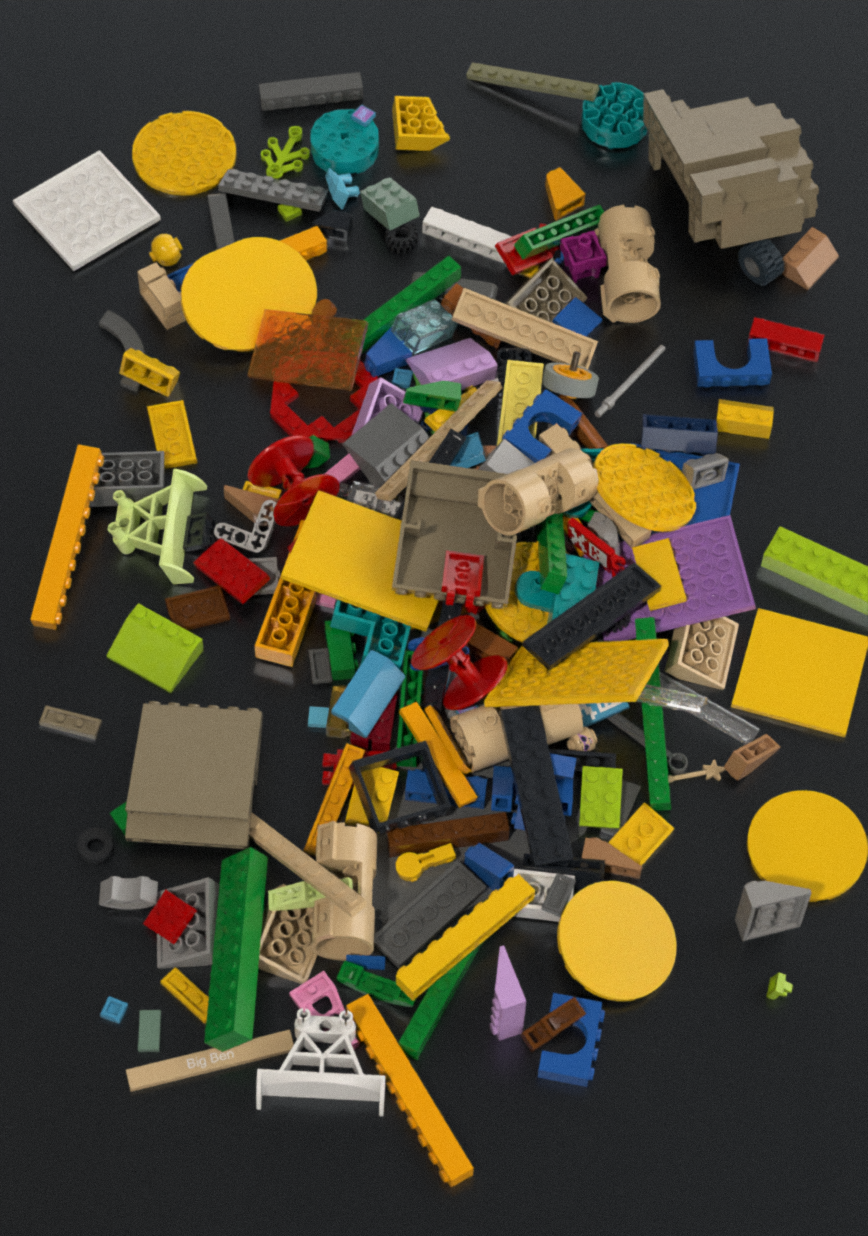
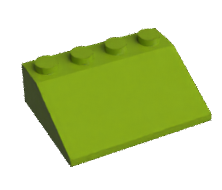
(155, 648)

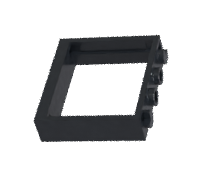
(418, 749)

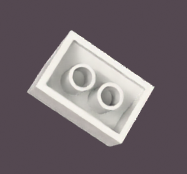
(541, 884)

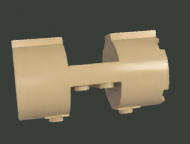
(631, 283)
(538, 491)
(482, 737)
(345, 854)

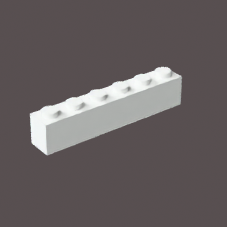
(463, 233)

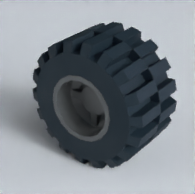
(761, 261)

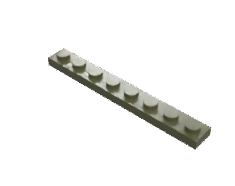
(533, 81)

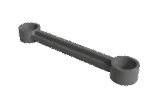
(639, 736)

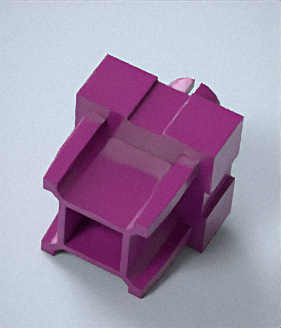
(583, 254)

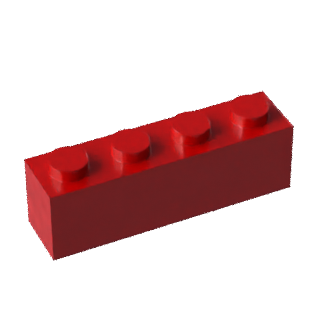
(788, 339)

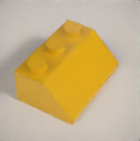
(149, 372)
(744, 418)
(380, 786)

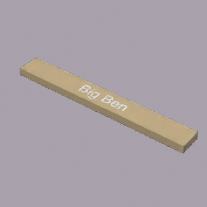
(209, 1061)

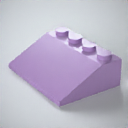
(458, 362)
(380, 395)
(508, 1001)

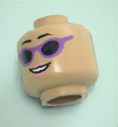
(584, 741)

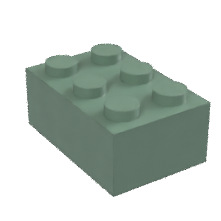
(389, 203)

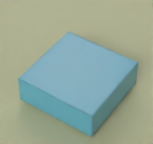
(318, 717)

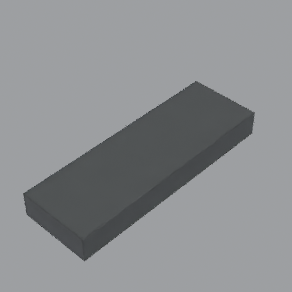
(628, 797)

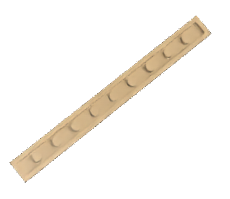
(457, 421)
(306, 867)

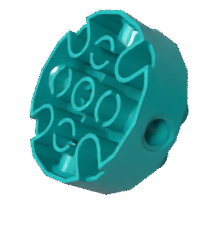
(615, 116)
(343, 143)

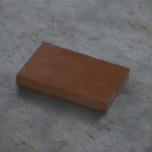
(198, 608)

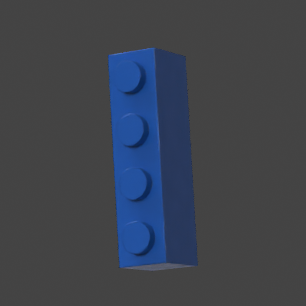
(419, 789)

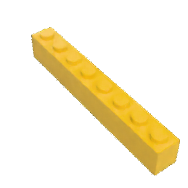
(464, 937)

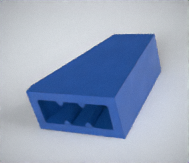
(386, 355)
(488, 866)

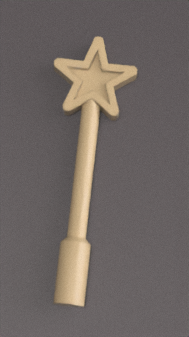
(709, 770)

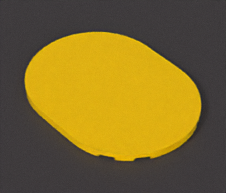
(233, 285)

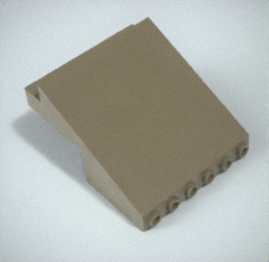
(444, 516)
(194, 775)

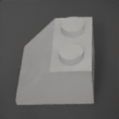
(705, 470)

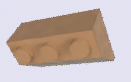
(809, 258)

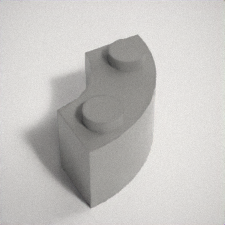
(605, 530)
(128, 893)

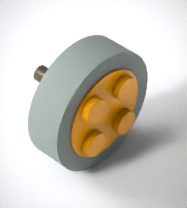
(570, 379)

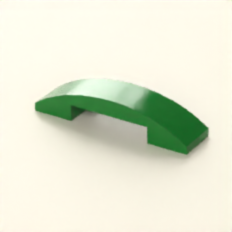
(374, 985)

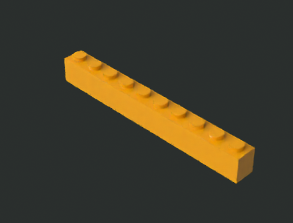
(66, 537)
(410, 1091)

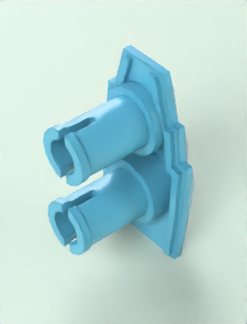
(337, 187)

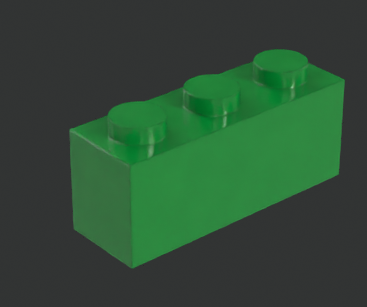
(340, 653)

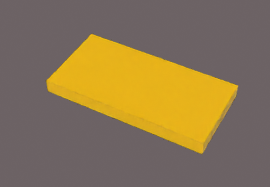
(172, 433)
(659, 563)

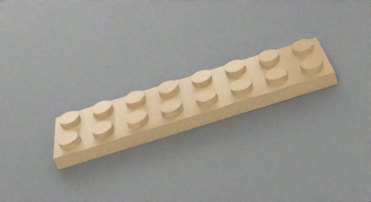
(522, 329)

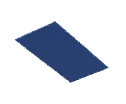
(367, 962)

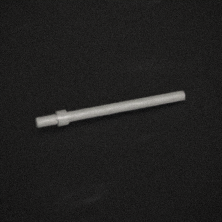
(609, 402)

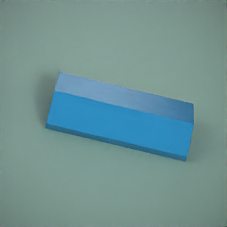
(470, 453)
(368, 693)

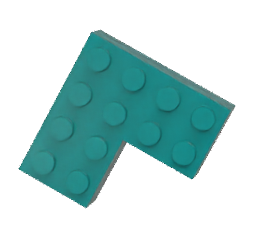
(382, 633)

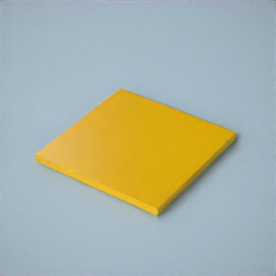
(800, 672)

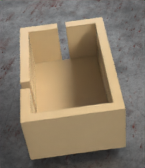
(161, 295)

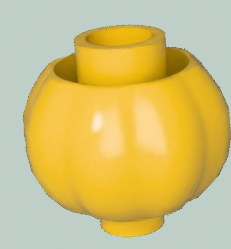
(165, 250)

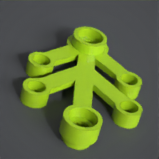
(277, 169)

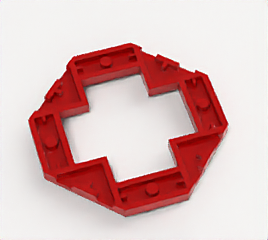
(284, 394)

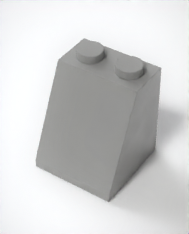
(505, 459)

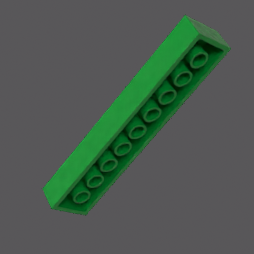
(236, 950)

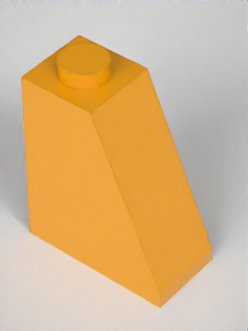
(563, 193)

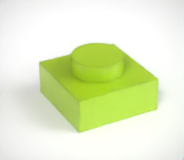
(289, 212)

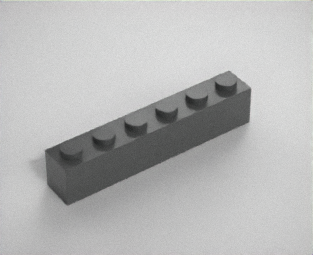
(310, 91)

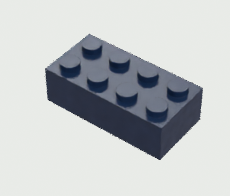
(679, 434)

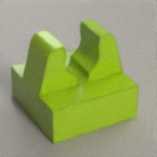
(778, 986)

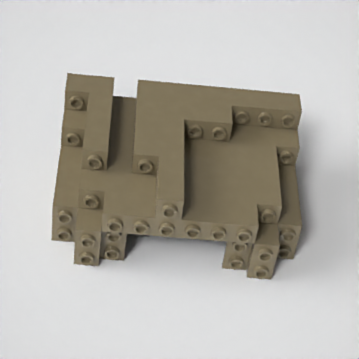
(734, 166)

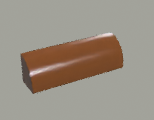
(585, 430)

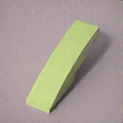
(297, 896)

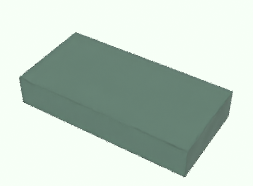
(149, 1031)

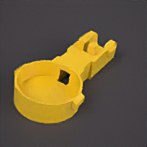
(411, 869)

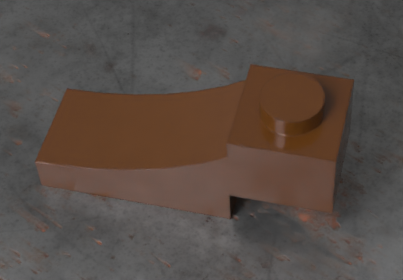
(552, 1024)

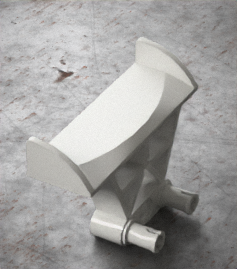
(321, 1084)

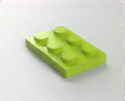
(600, 797)

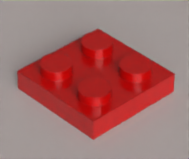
(170, 917)

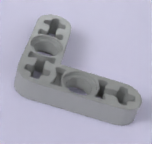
(250, 537)

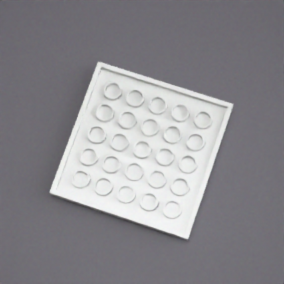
(86, 210)

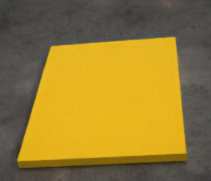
(353, 558)
(590, 675)

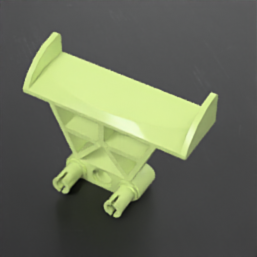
(129, 535)

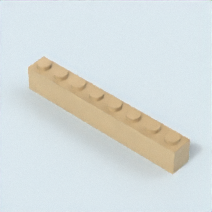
(634, 535)

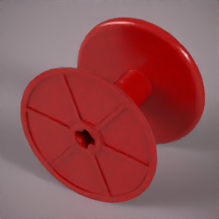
(282, 464)
(472, 679)

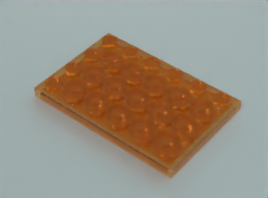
(308, 349)

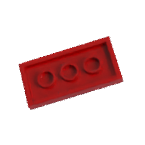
(231, 570)

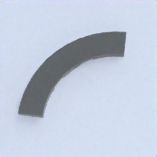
(128, 337)

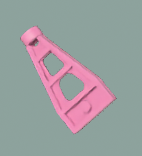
(314, 990)

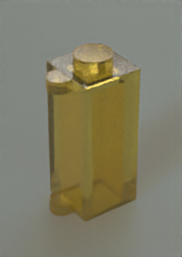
(335, 726)

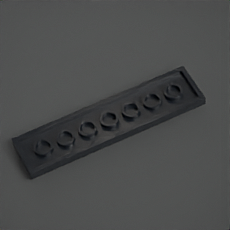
(591, 616)
(536, 785)

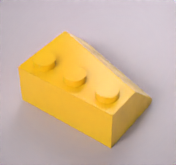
(417, 124)

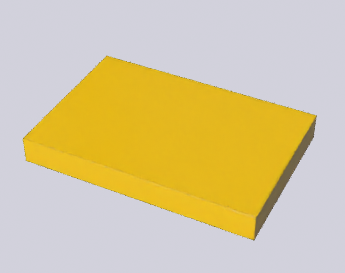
(641, 834)

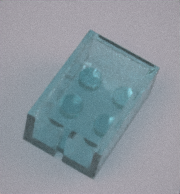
(427, 324)

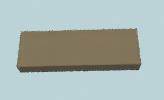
(70, 722)

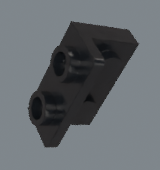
(199, 532)

